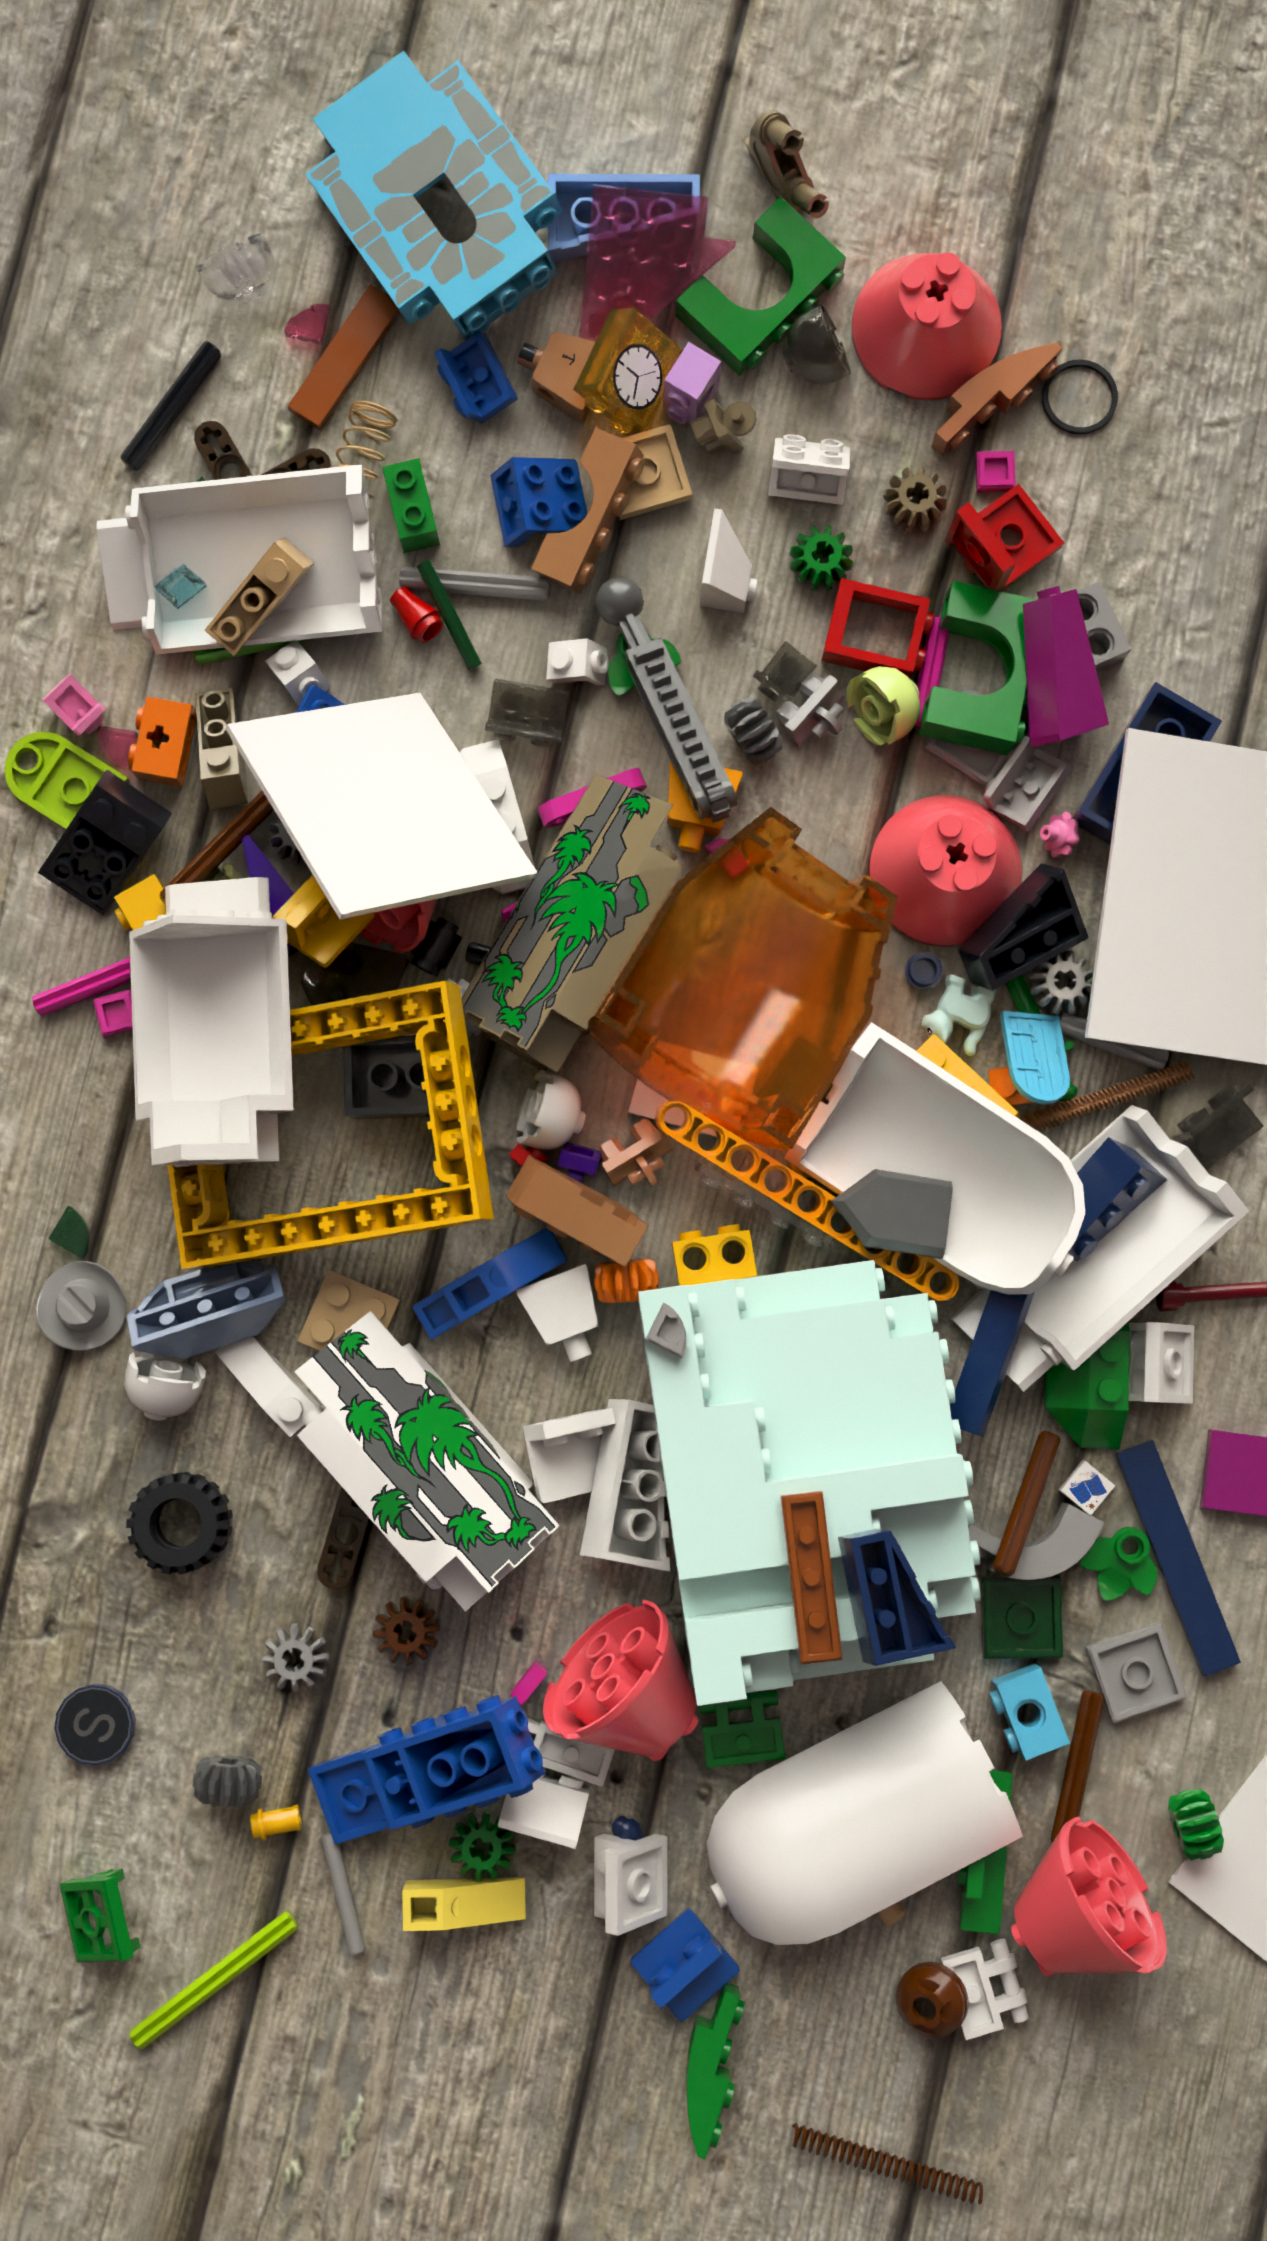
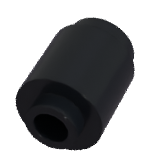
(437, 947)

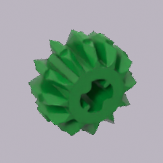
(827, 545)
(1196, 1824)
(476, 1858)

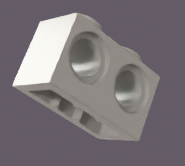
(1103, 626)

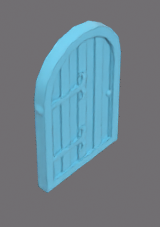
(1036, 1055)

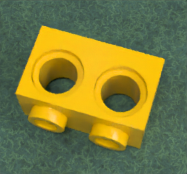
(715, 1266)

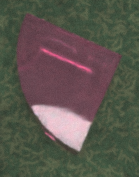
(309, 324)
(116, 744)

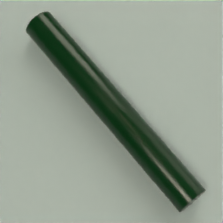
(448, 614)

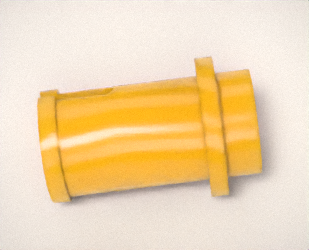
(275, 1821)

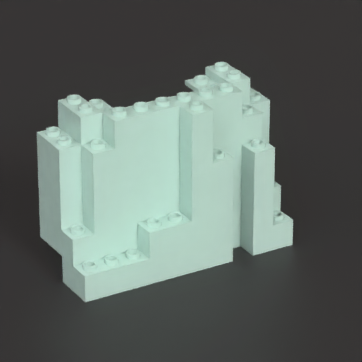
(795, 1393)

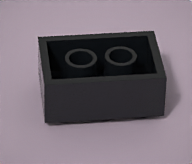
(384, 1080)

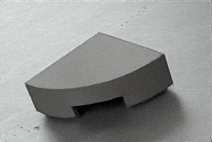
(668, 1331)

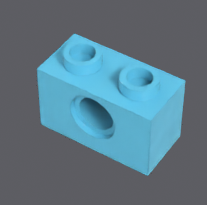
(1046, 1729)

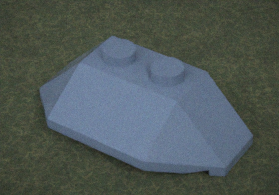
(206, 1309)

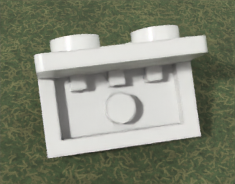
(809, 469)

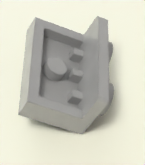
(1025, 785)

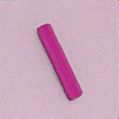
(933, 662)
(82, 988)

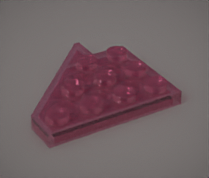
(643, 252)

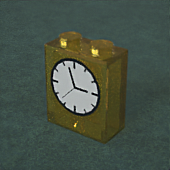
(627, 370)

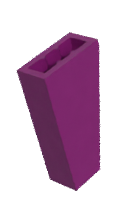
(1060, 669)

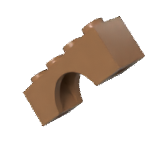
(570, 555)

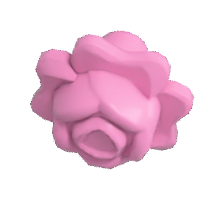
(1060, 834)

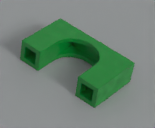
(744, 334)
(982, 720)

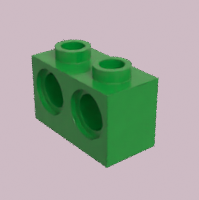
(411, 505)

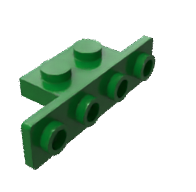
(985, 1880)

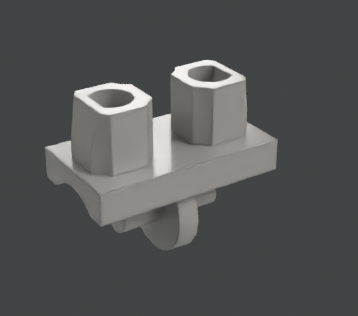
(816, 714)

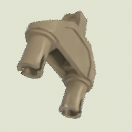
(776, 152)

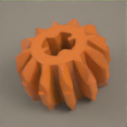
(621, 1284)

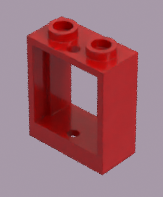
(865, 660)

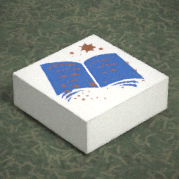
(1086, 1487)

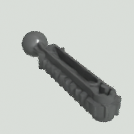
(668, 703)

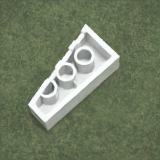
(628, 1492)

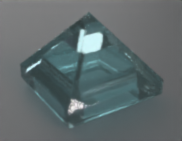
(180, 585)

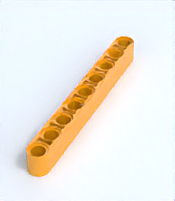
(787, 1196)

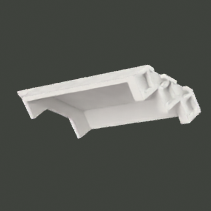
(222, 535)
(1129, 1265)

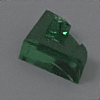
(72, 1233)

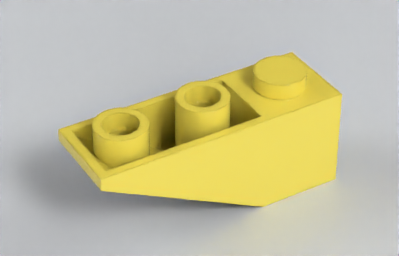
(462, 1902)

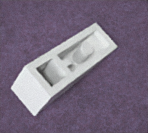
(269, 1383)

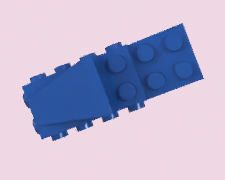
(429, 1770)

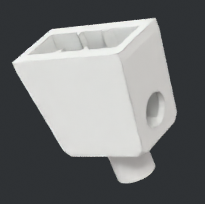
(563, 1310)

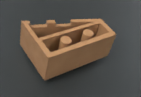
(576, 1211)

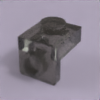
(784, 673)

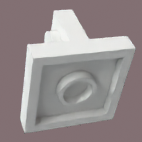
(1161, 1362)
(629, 1881)

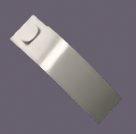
(1053, 1552)

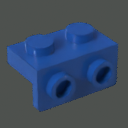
(476, 378)

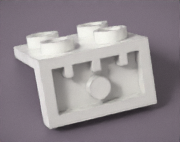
(565, 1453)

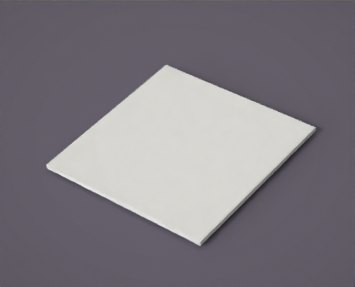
(1185, 902)

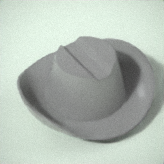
(81, 1306)

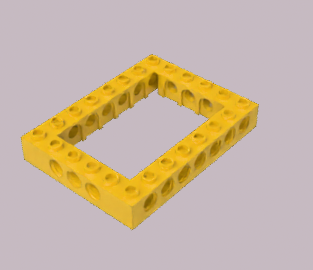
(437, 1016)

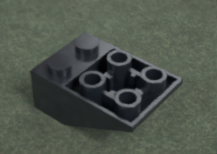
(105, 842)

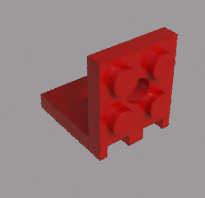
(980, 543)

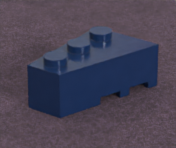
(1113, 1186)
(887, 1602)

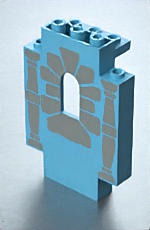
(398, 140)

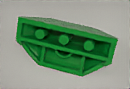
(1095, 1396)

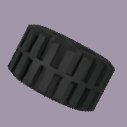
(146, 1527)

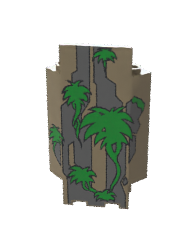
(573, 925)

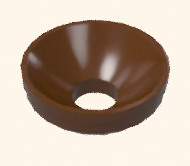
(943, 1989)

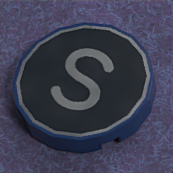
(95, 1724)

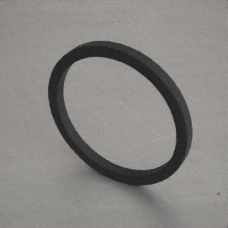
(1080, 430)

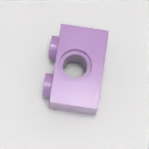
(691, 384)

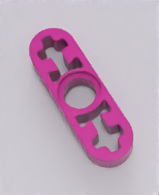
(559, 809)

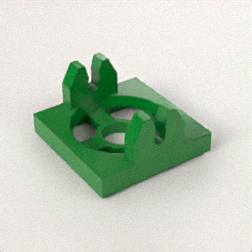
(86, 1941)

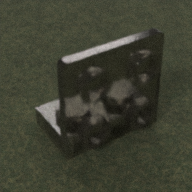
(354, 973)
(1221, 1128)

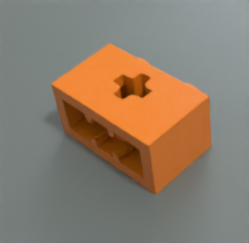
(170, 761)

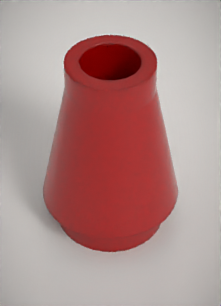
(419, 618)

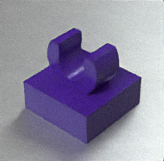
(579, 1160)

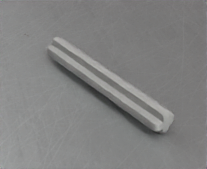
(480, 584)

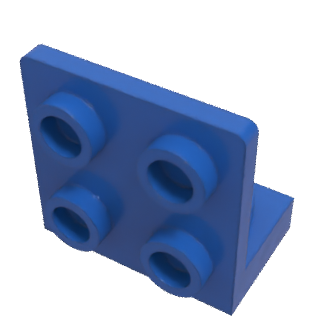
(537, 497)

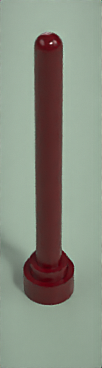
(1176, 1294)

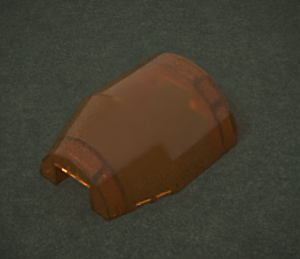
(750, 984)

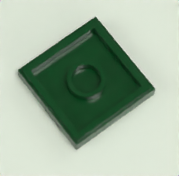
(1021, 1618)

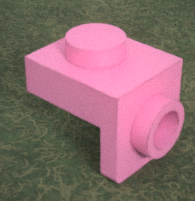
(75, 706)

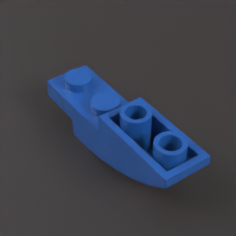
(489, 1282)

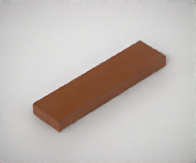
(344, 357)
(811, 1577)

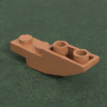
(1000, 386)

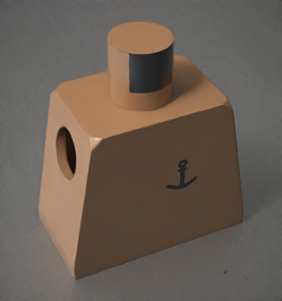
(558, 370)

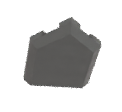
(898, 1212)

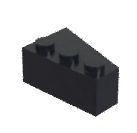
(1025, 930)

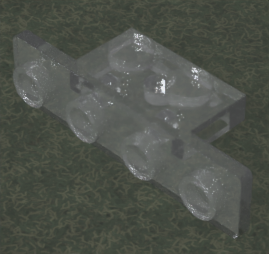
(750, 1198)

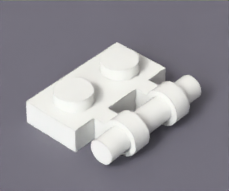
(985, 2008)

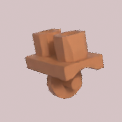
(639, 1159)

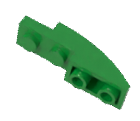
(707, 2082)

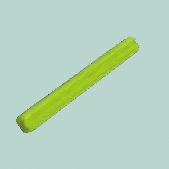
(213, 1980)

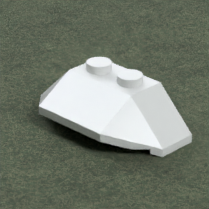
(491, 772)

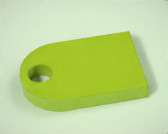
(59, 779)

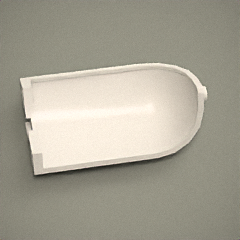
(1012, 1188)
(858, 1822)

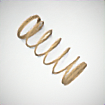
(355, 409)

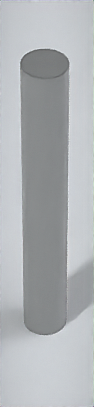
(343, 1895)

